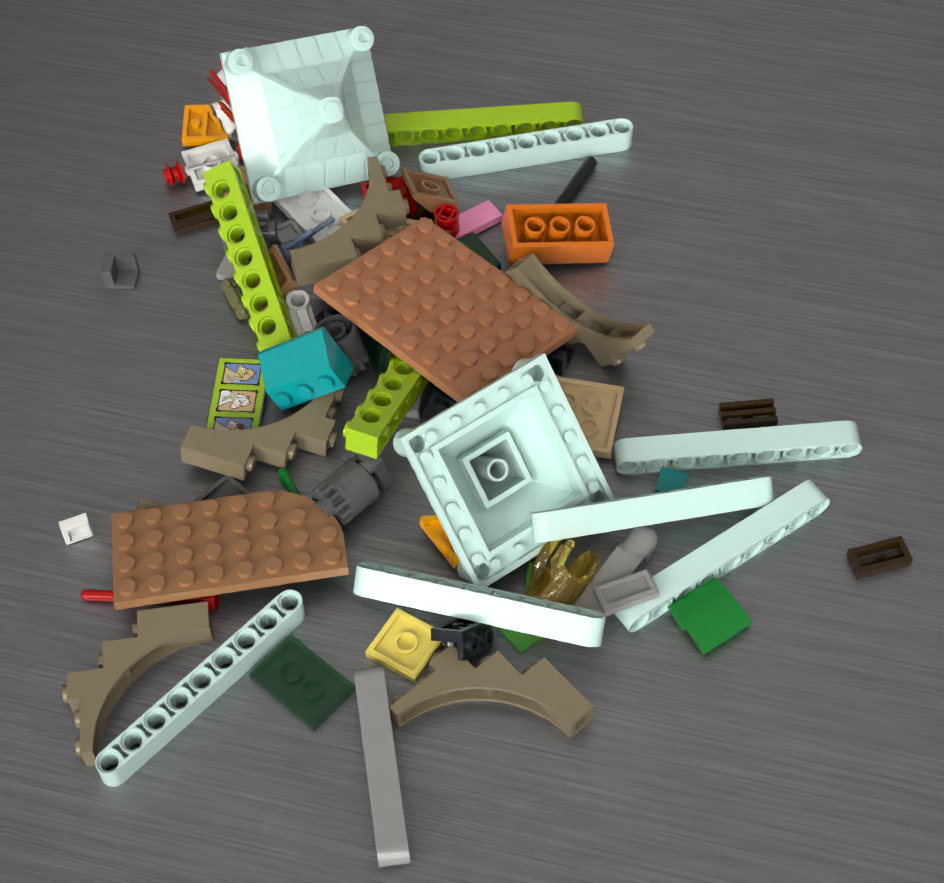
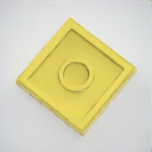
(404, 645)

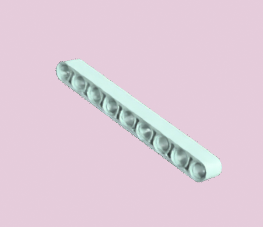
(528, 149)
(737, 447)
(651, 508)
(729, 551)
(480, 604)
(197, 698)

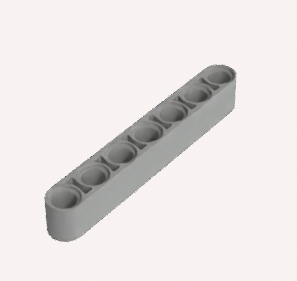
(381, 767)

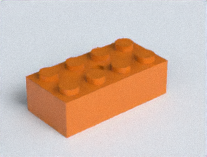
(558, 232)

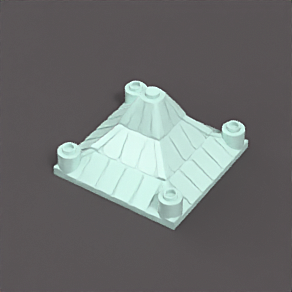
(307, 113)
(497, 462)

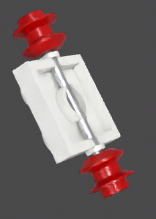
(200, 160)

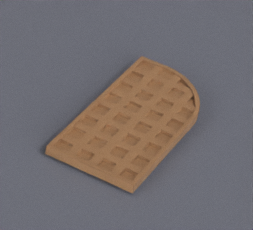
(222, 547)

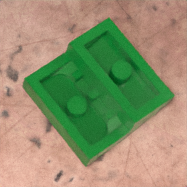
(709, 615)

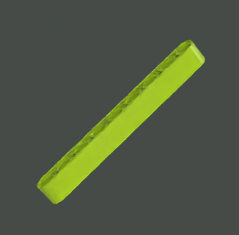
(478, 123)

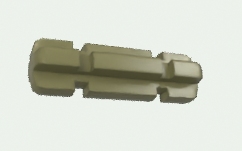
(233, 296)

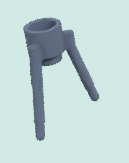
(297, 242)

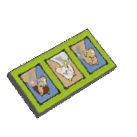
(237, 395)

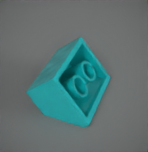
(304, 368)

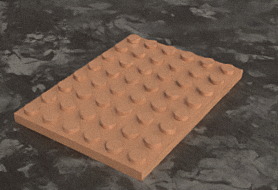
(443, 309)

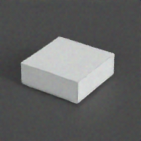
(76, 528)

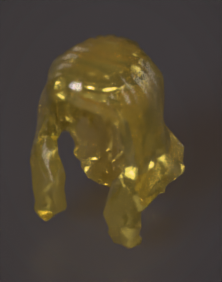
(560, 583)

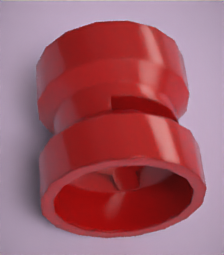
(447, 218)

